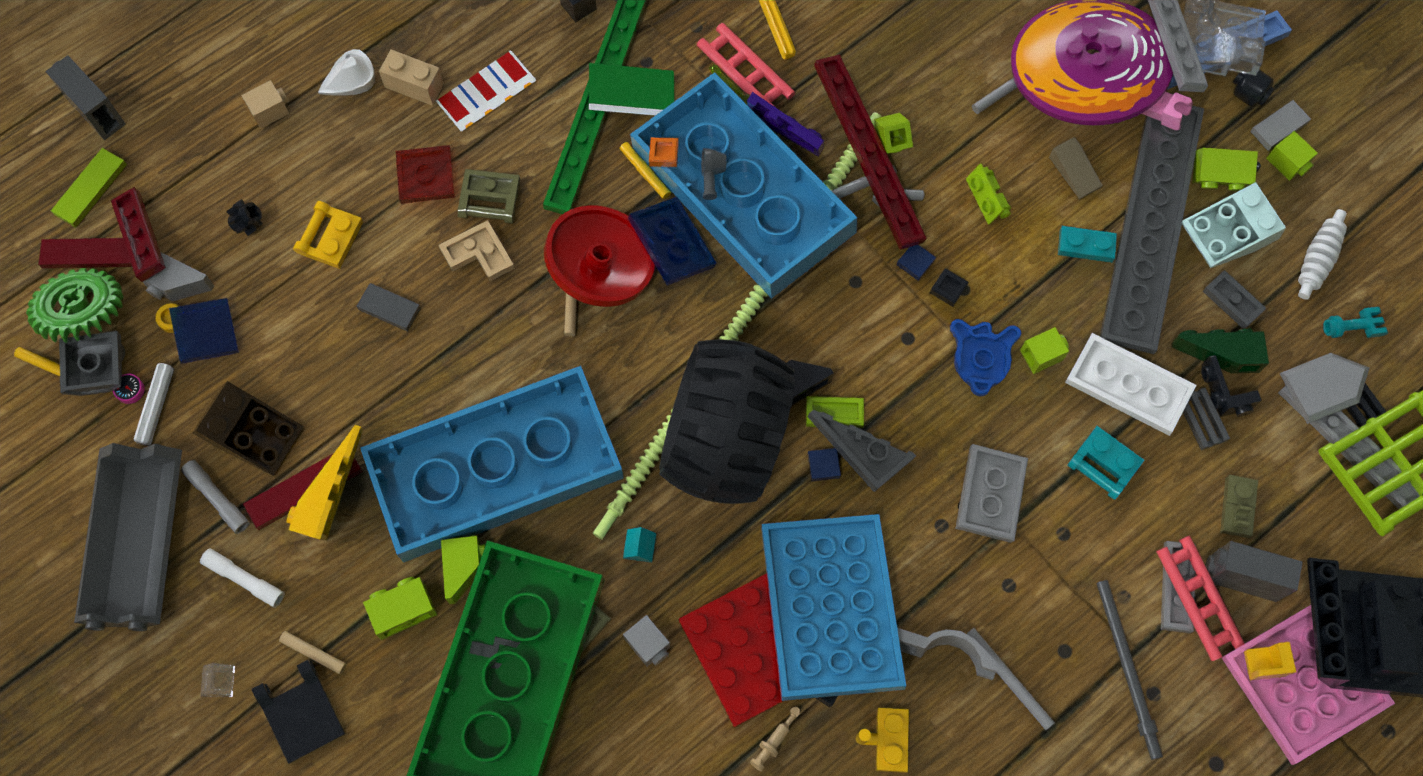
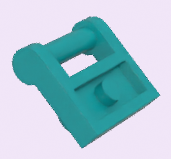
(1110, 456)

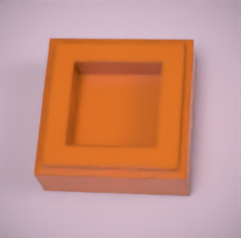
(663, 152)

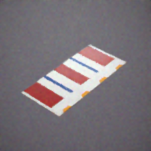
(485, 90)

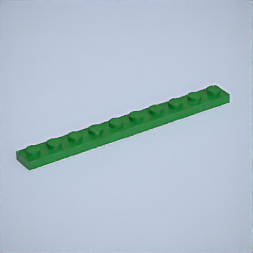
(588, 123)

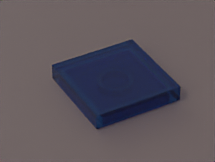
(203, 330)

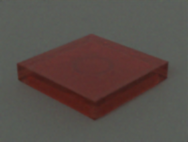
(425, 174)

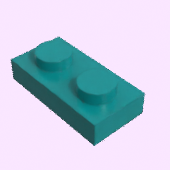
(1087, 244)

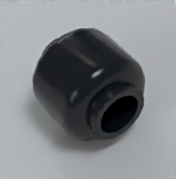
(1253, 89)

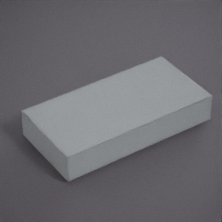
(1280, 125)

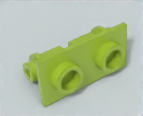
(984, 188)

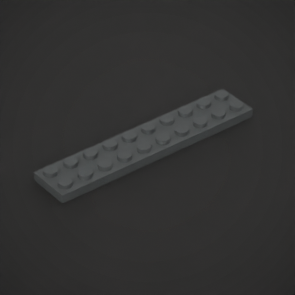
(1151, 233)

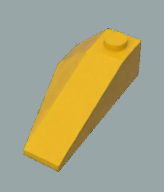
(320, 501)

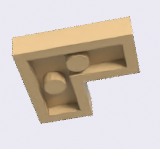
(478, 244)

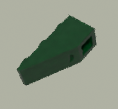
(1235, 351)

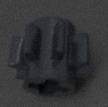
(244, 217)

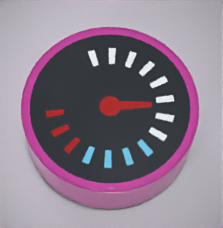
(130, 390)

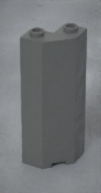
(128, 537)

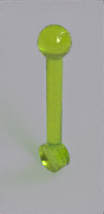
(744, 97)

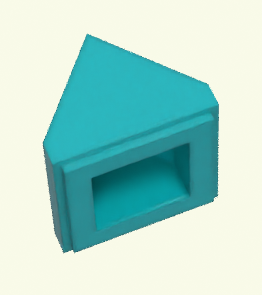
(639, 545)

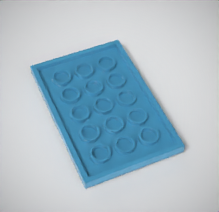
(832, 607)

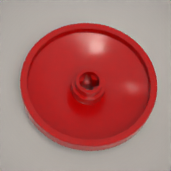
(597, 256)

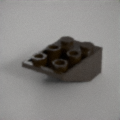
(248, 428)

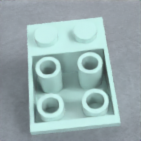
(1234, 226)

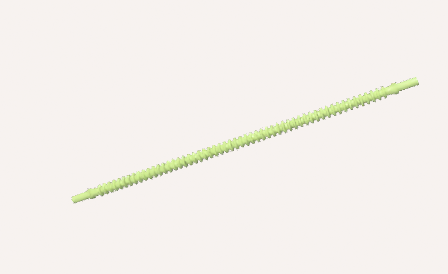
(617, 507)

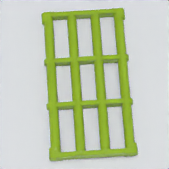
(1390, 450)

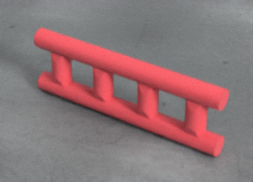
(744, 53)
(1197, 615)

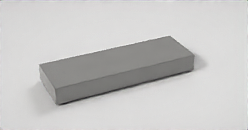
(1173, 612)

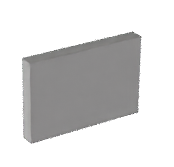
(991, 493)

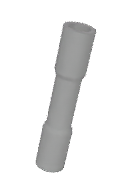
(226, 509)

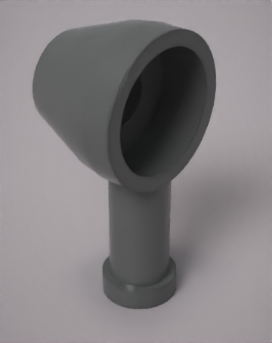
(712, 163)

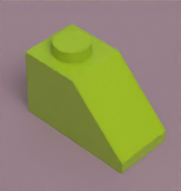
(460, 565)

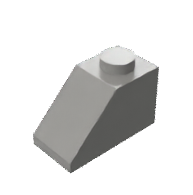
(177, 281)

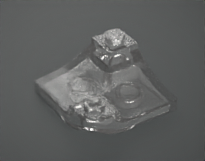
(1226, 36)

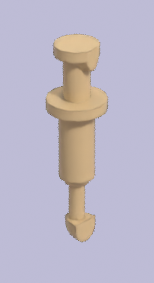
(769, 747)

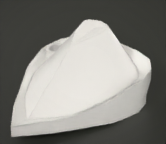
(349, 75)

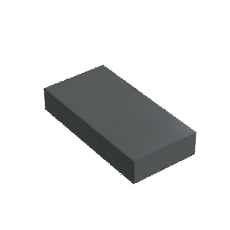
(388, 307)

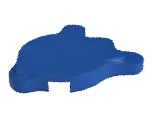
(982, 356)

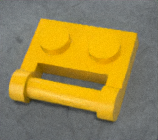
(336, 238)

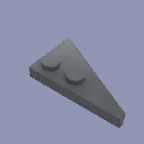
(868, 456)

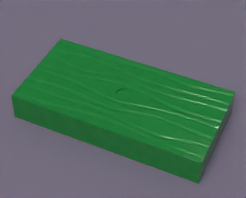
(508, 716)

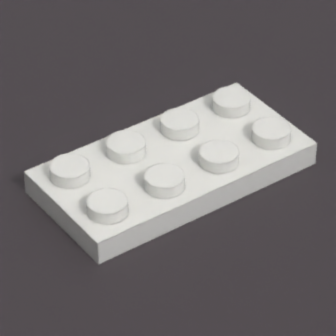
(1131, 384)

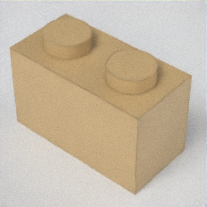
(411, 77)

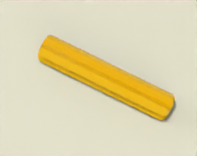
(778, 28)

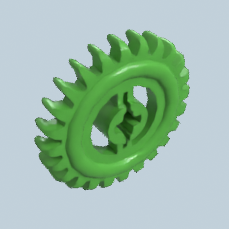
(75, 311)

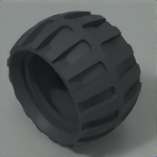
(727, 422)

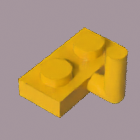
(889, 739)

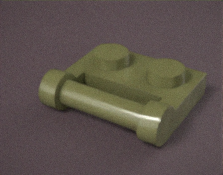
(492, 188)

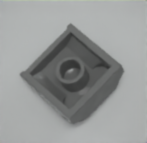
(91, 364)

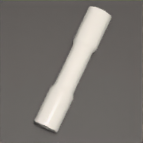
(226, 568)

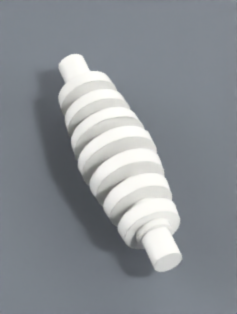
(1322, 254)

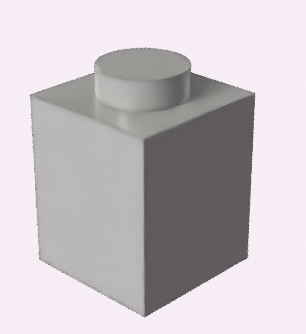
(647, 642)

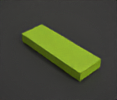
(88, 187)

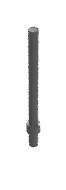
(1146, 726)

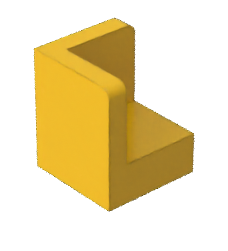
(1270, 661)

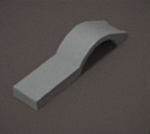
(917, 645)

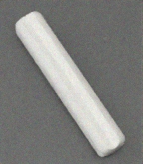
(153, 404)

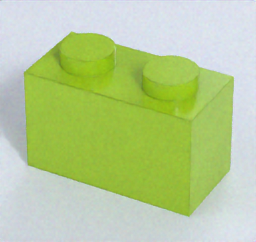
(1224, 167)
(399, 607)

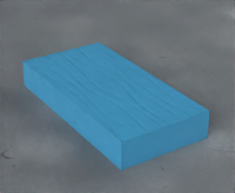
(768, 202)
(491, 463)

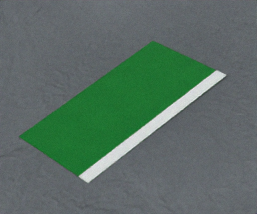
(630, 89)

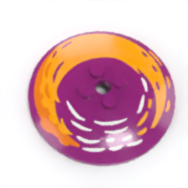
(1087, 88)

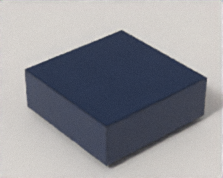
(916, 261)
(823, 464)

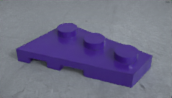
(786, 125)

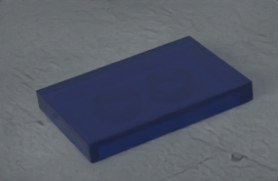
(672, 241)

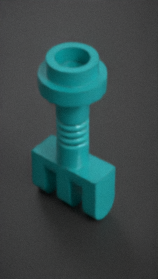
(1335, 326)

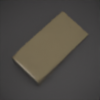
(1075, 167)

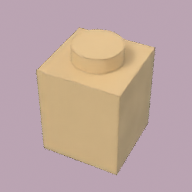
(266, 103)

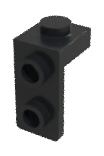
(1220, 396)

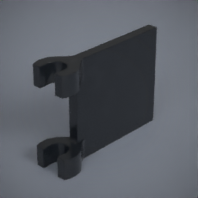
(301, 716)

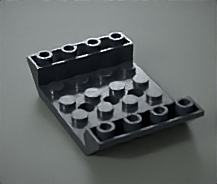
(1340, 630)

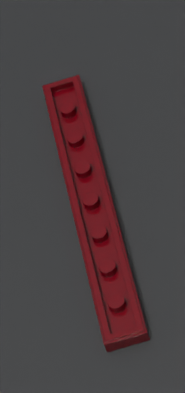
(870, 152)

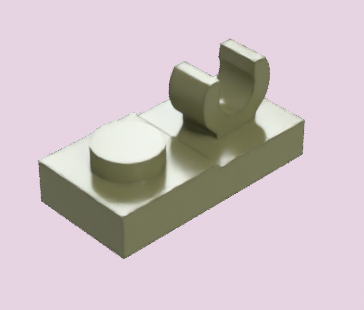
(1239, 506)

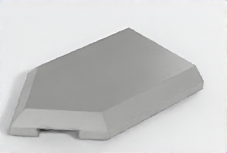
(1325, 385)

